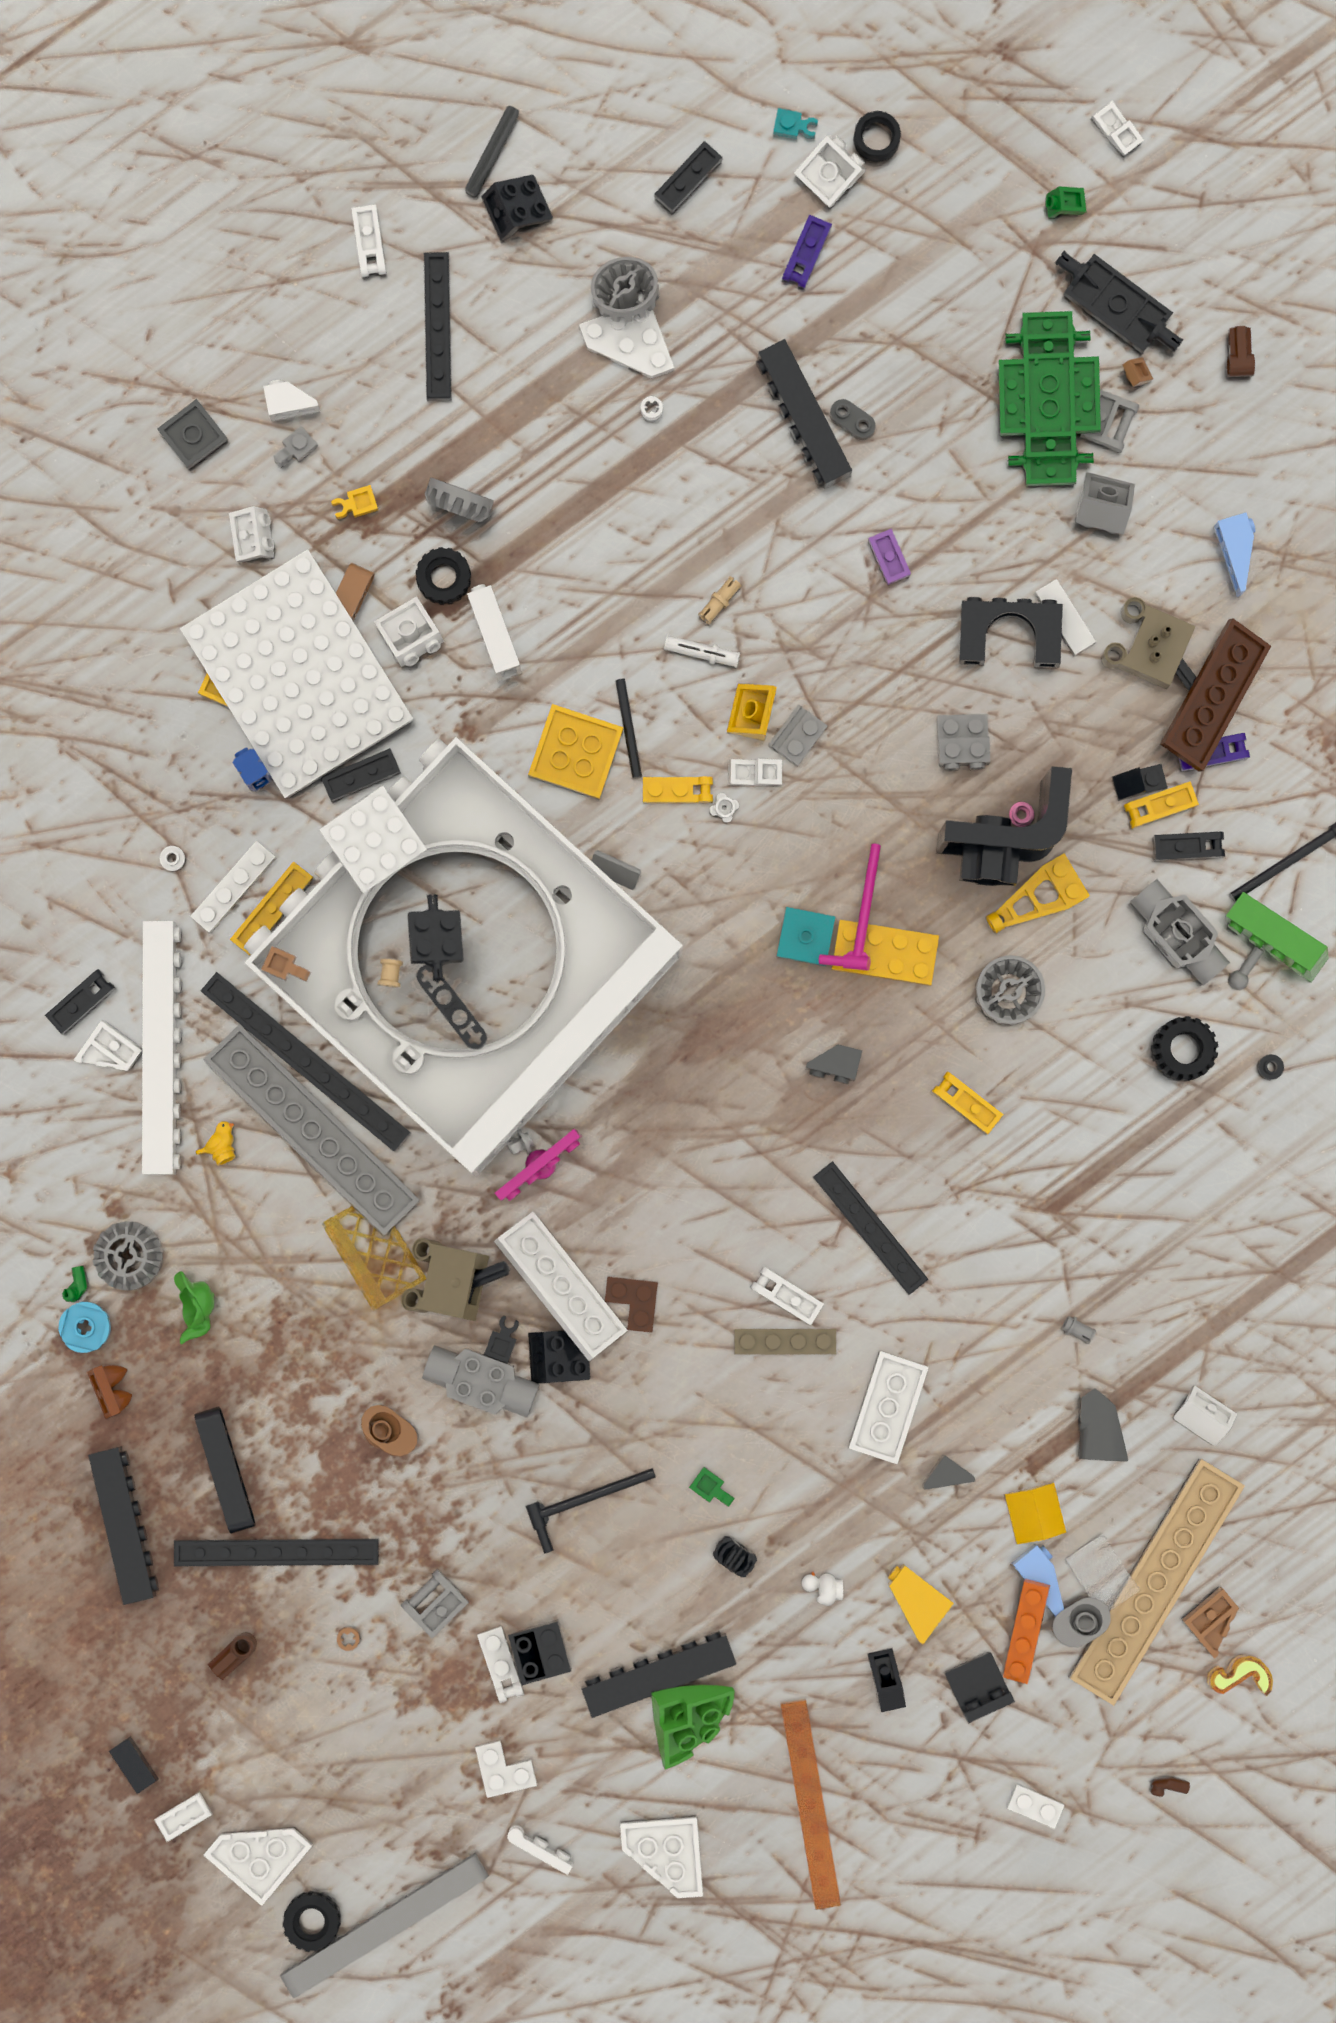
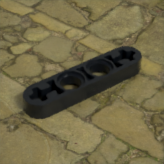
(450, 1008)

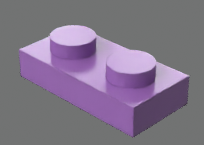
(889, 556)

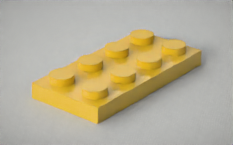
(892, 951)

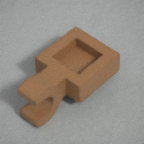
(282, 964)

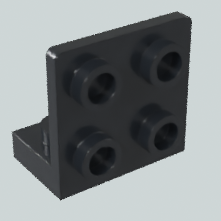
(515, 205)
(556, 1358)
(979, 1687)

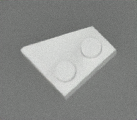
(109, 1049)

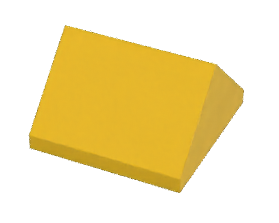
(751, 710)
(1035, 1513)

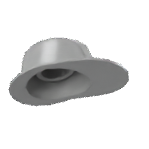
(1081, 1622)

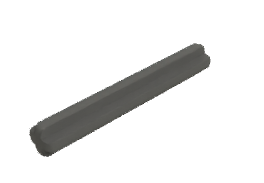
(492, 150)

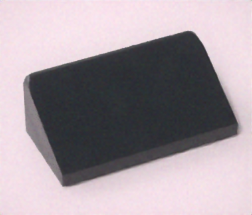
(133, 1765)

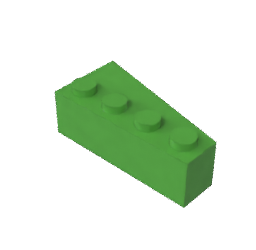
(1277, 936)

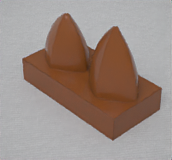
(102, 1381)

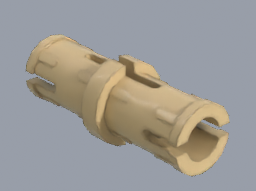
(719, 600)

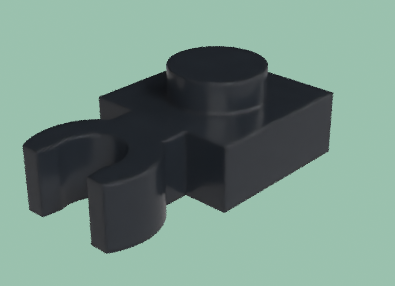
(501, 1344)

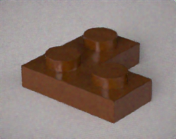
(640, 1297)

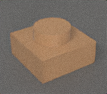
(1137, 372)

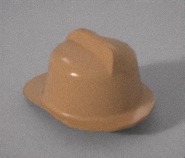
(388, 1431)

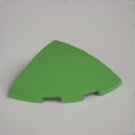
(687, 1718)

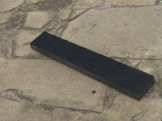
(437, 326)
(870, 1228)

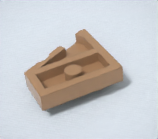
(1212, 1620)

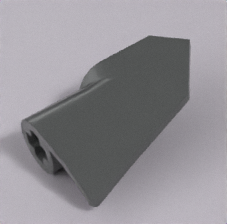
(1100, 1429)

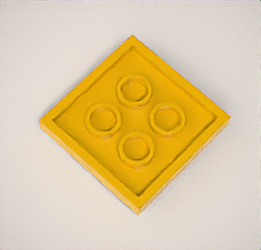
(575, 751)

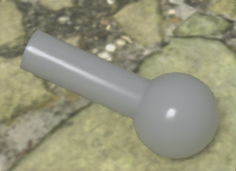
(1239, 979)

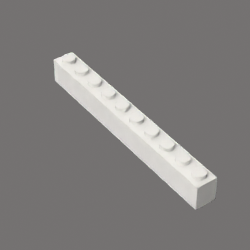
(159, 1048)

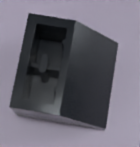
(540, 1652)

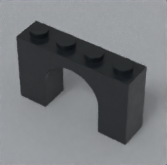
(1042, 617)

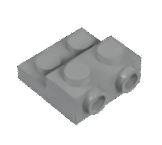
(963, 741)

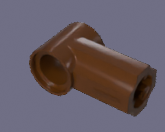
(1240, 357)
(232, 1656)

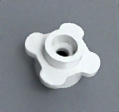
(731, 806)

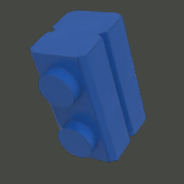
(252, 769)

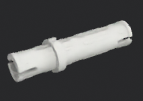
(673, 644)

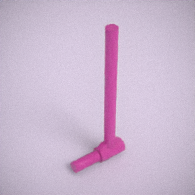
(858, 958)

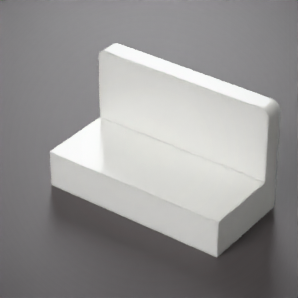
(1205, 1416)

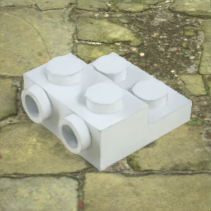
(830, 170)
(409, 632)

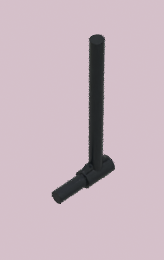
(539, 1514)

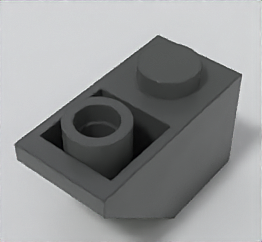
(838, 1062)

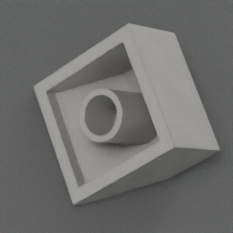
(1105, 503)

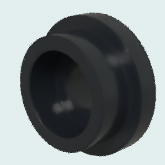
(1264, 1070)

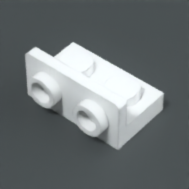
(251, 534)

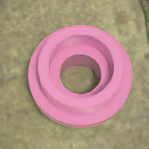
(1021, 806)

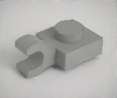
(297, 445)

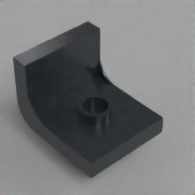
(994, 848)

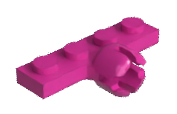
(539, 1165)

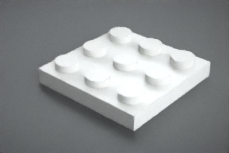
(372, 839)

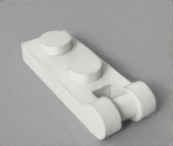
(368, 239)
(788, 1296)
(500, 1663)
(539, 1849)

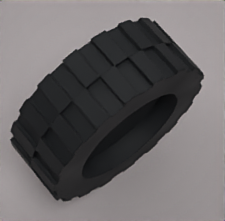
(435, 558)
(316, 1941)

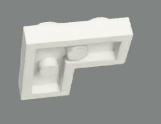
(498, 1776)

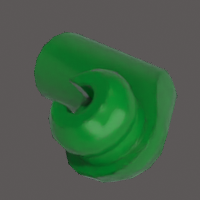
(78, 1286)

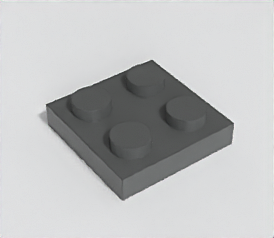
(192, 434)

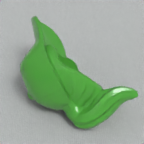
(197, 1306)

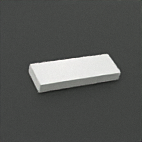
(1073, 627)

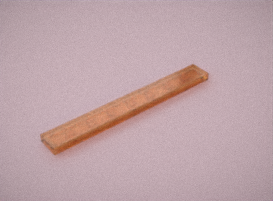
(810, 1804)

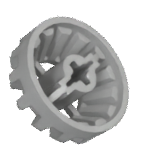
(622, 281)
(458, 500)
(1029, 977)
(134, 1233)

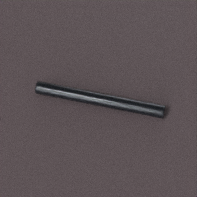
(628, 728)

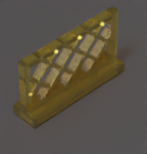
(358, 1268)

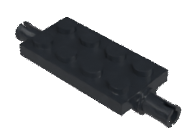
(1118, 303)

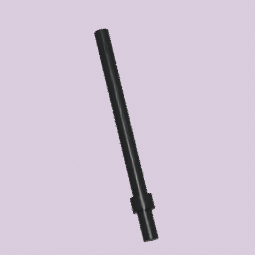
(1285, 863)

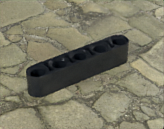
(224, 1470)

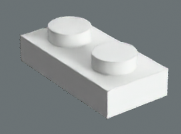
(1035, 1806)

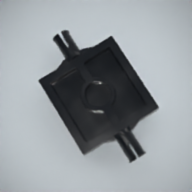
(435, 937)

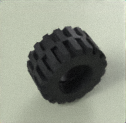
(1206, 1048)

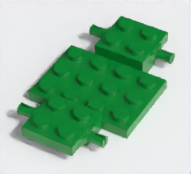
(1049, 397)

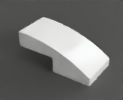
(1116, 128)
(755, 772)

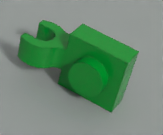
(709, 1486)

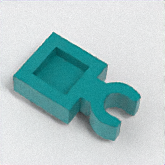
(789, 124)

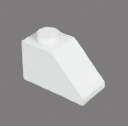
(288, 401)

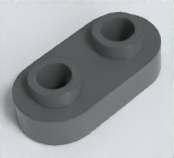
(851, 420)

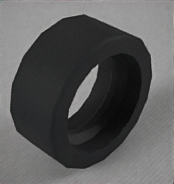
(882, 118)

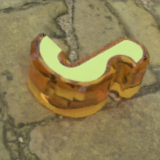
(1239, 1670)

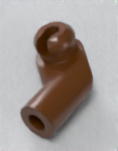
(1170, 1783)

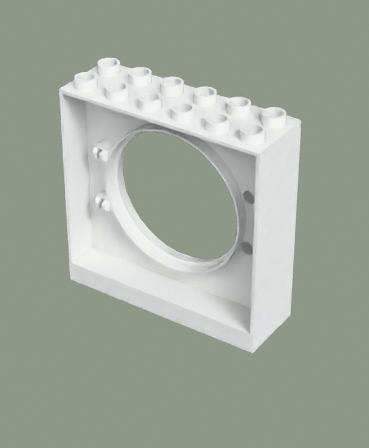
(603, 965)

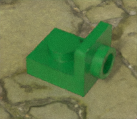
(1065, 201)

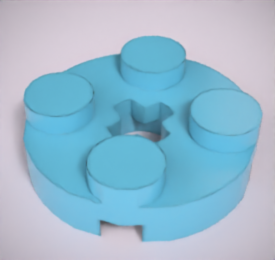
(72, 1334)

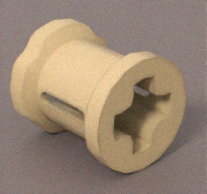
(390, 973)

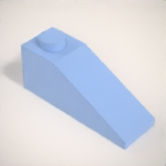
(1236, 543)
(1036, 1566)

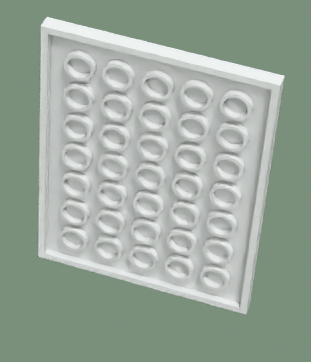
(296, 674)

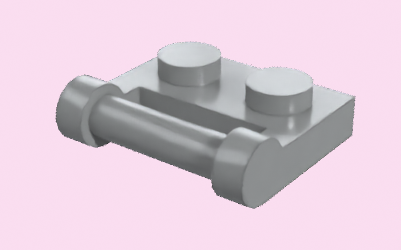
(1108, 406)
(441, 1610)

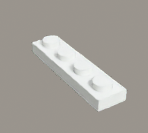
(233, 887)

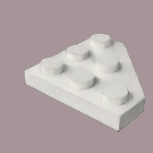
(630, 344)
(667, 1852)
(258, 1858)

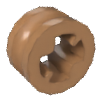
(349, 1646)

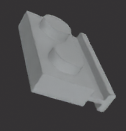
(798, 735)

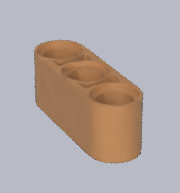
(354, 588)

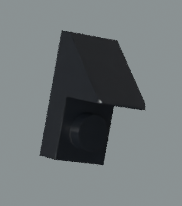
(1139, 782)

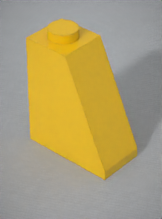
(919, 1601)

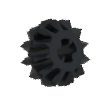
(735, 1556)

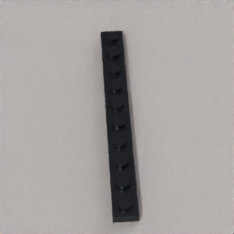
(305, 1061)

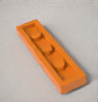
(1026, 1631)

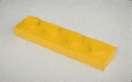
(267, 911)

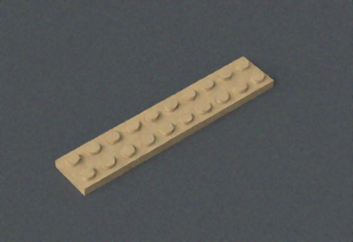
(1161, 1579)

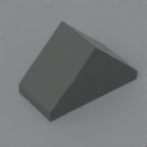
(946, 1474)

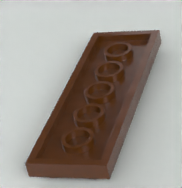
(1215, 695)

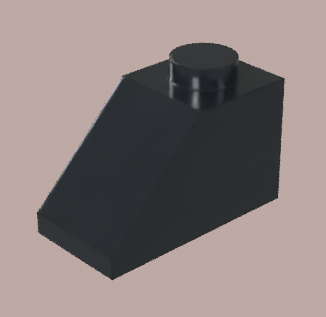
(886, 1680)

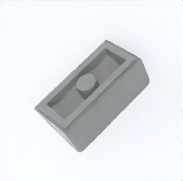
(617, 870)

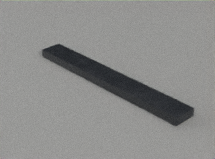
(276, 1552)

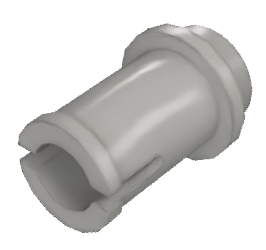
(1078, 1329)

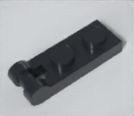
(1188, 846)
(79, 1002)

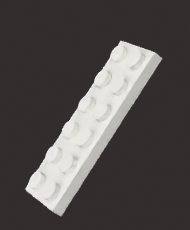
(560, 1286)

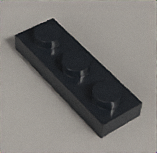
(688, 176)
(360, 775)

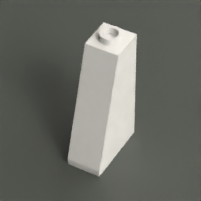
(494, 632)

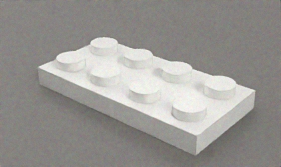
(888, 1407)

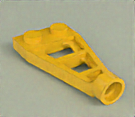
(1064, 880)

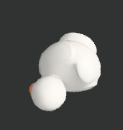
(829, 1587)

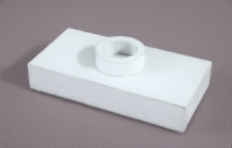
(183, 1816)

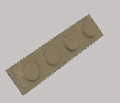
(784, 1341)

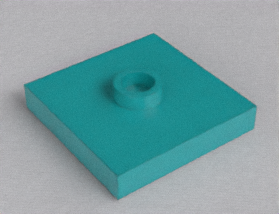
(805, 935)

